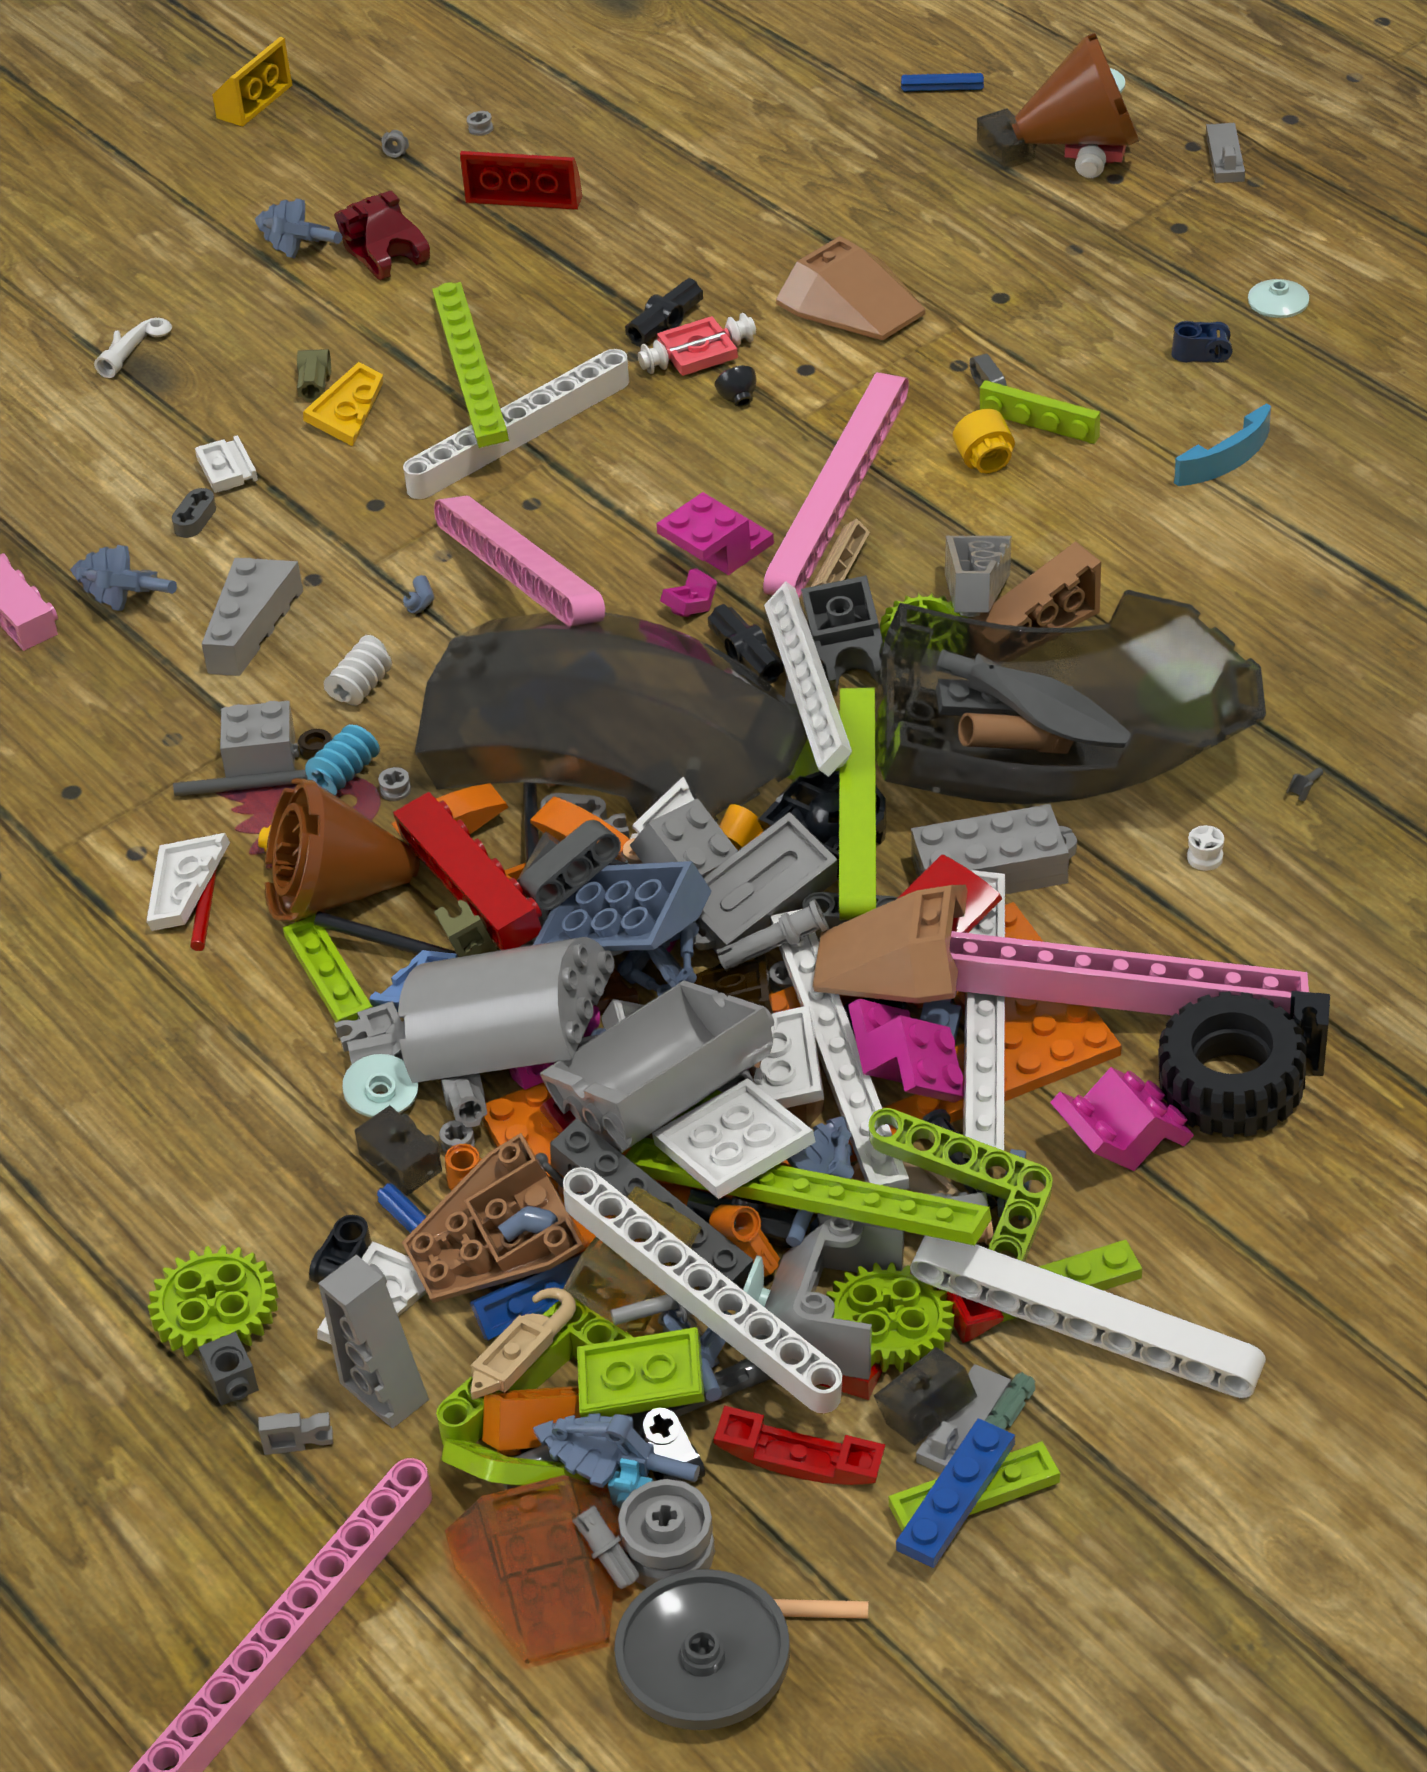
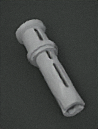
(788, 929)

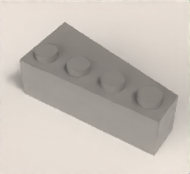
(246, 611)
(370, 1342)

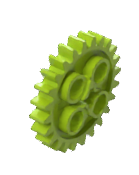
(212, 1299)
(903, 1311)

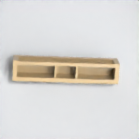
(842, 553)

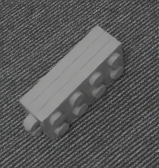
(1017, 843)
(762, 881)

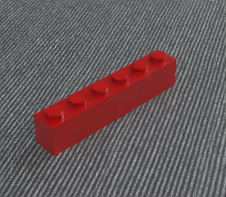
(468, 871)

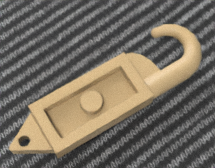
(520, 1345)

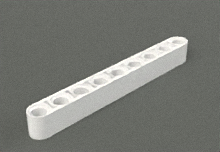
(524, 421)
(706, 1304)
(1090, 1315)

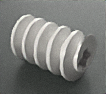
(358, 671)

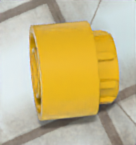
(984, 440)

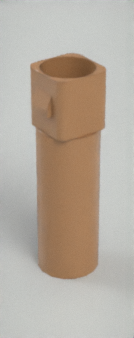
(1008, 733)

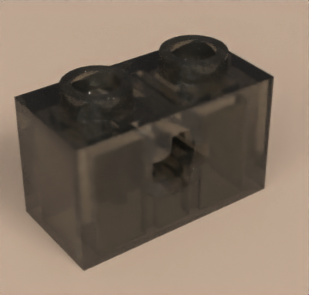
(1000, 141)
(399, 1150)
(925, 1396)

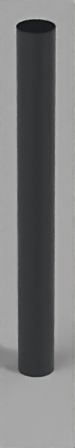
(530, 810)
(375, 935)

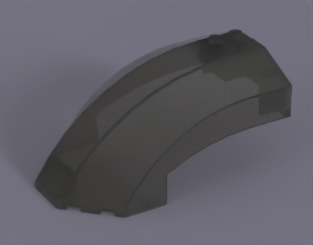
(1148, 669)
(604, 711)

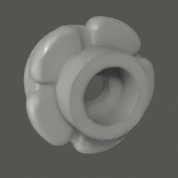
(392, 150)

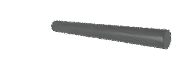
(237, 783)

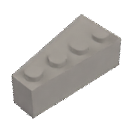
(976, 571)

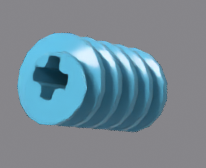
(342, 758)

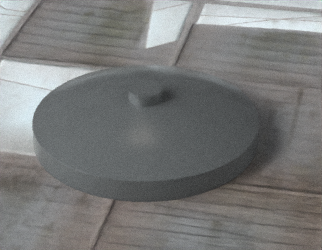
(702, 1649)

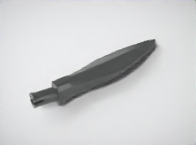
(1039, 700)

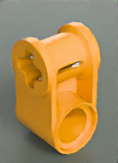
(740, 825)

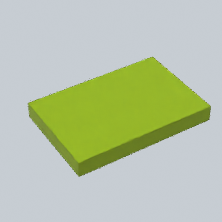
(640, 1373)

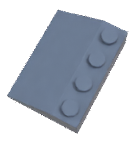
(630, 906)

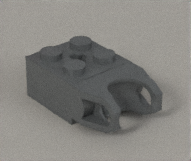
(844, 627)

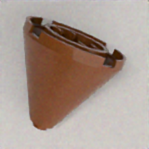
(1078, 104)
(328, 854)

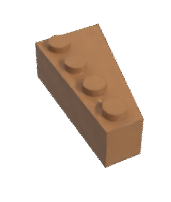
(1053, 596)

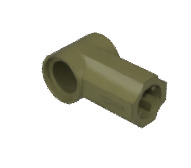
(312, 370)

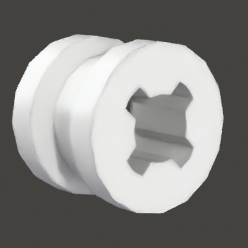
(1205, 848)

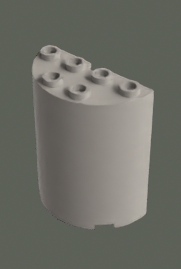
(501, 1008)
(660, 1062)

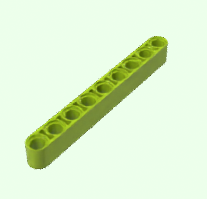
(857, 805)

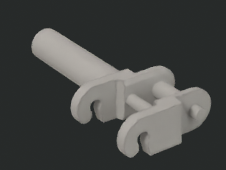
(648, 1308)

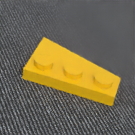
(346, 404)

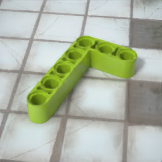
(972, 1173)
(462, 1417)

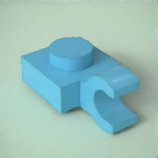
(625, 1481)

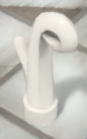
(112, 360)

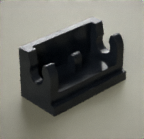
(1312, 1015)

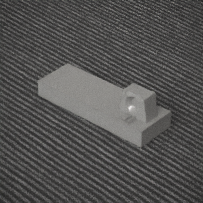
(1225, 153)
(946, 1439)

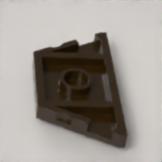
(746, 981)

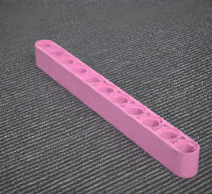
(837, 484)
(520, 561)
(291, 1620)

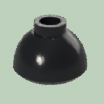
(737, 384)

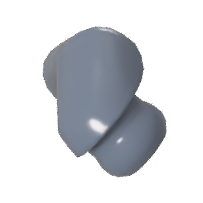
(527, 1219)

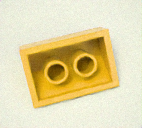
(254, 85)

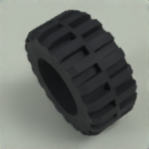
(1232, 1027)

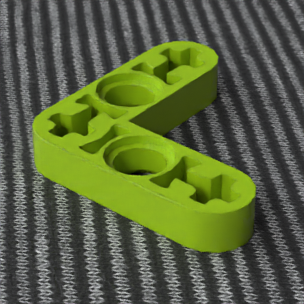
(499, 1468)

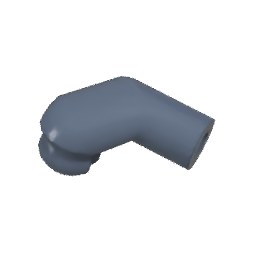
(421, 597)

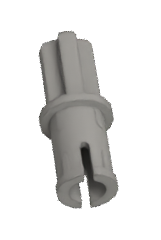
(606, 1547)

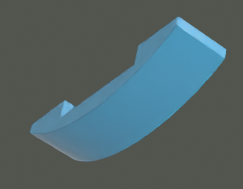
(1203, 465)

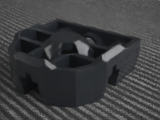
(815, 802)

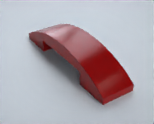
(797, 1454)

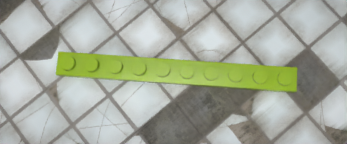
(470, 365)
(837, 1197)

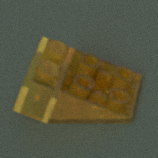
(608, 1281)

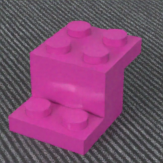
(715, 533)
(907, 1050)
(1123, 1118)

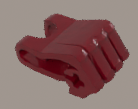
(378, 231)

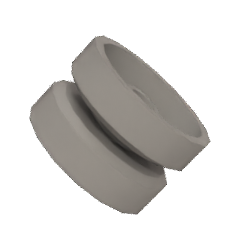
(666, 1530)

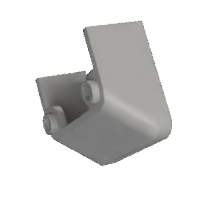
(793, 1299)

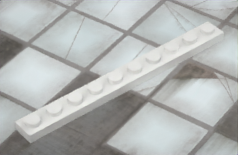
(808, 680)
(985, 1043)
(841, 1063)

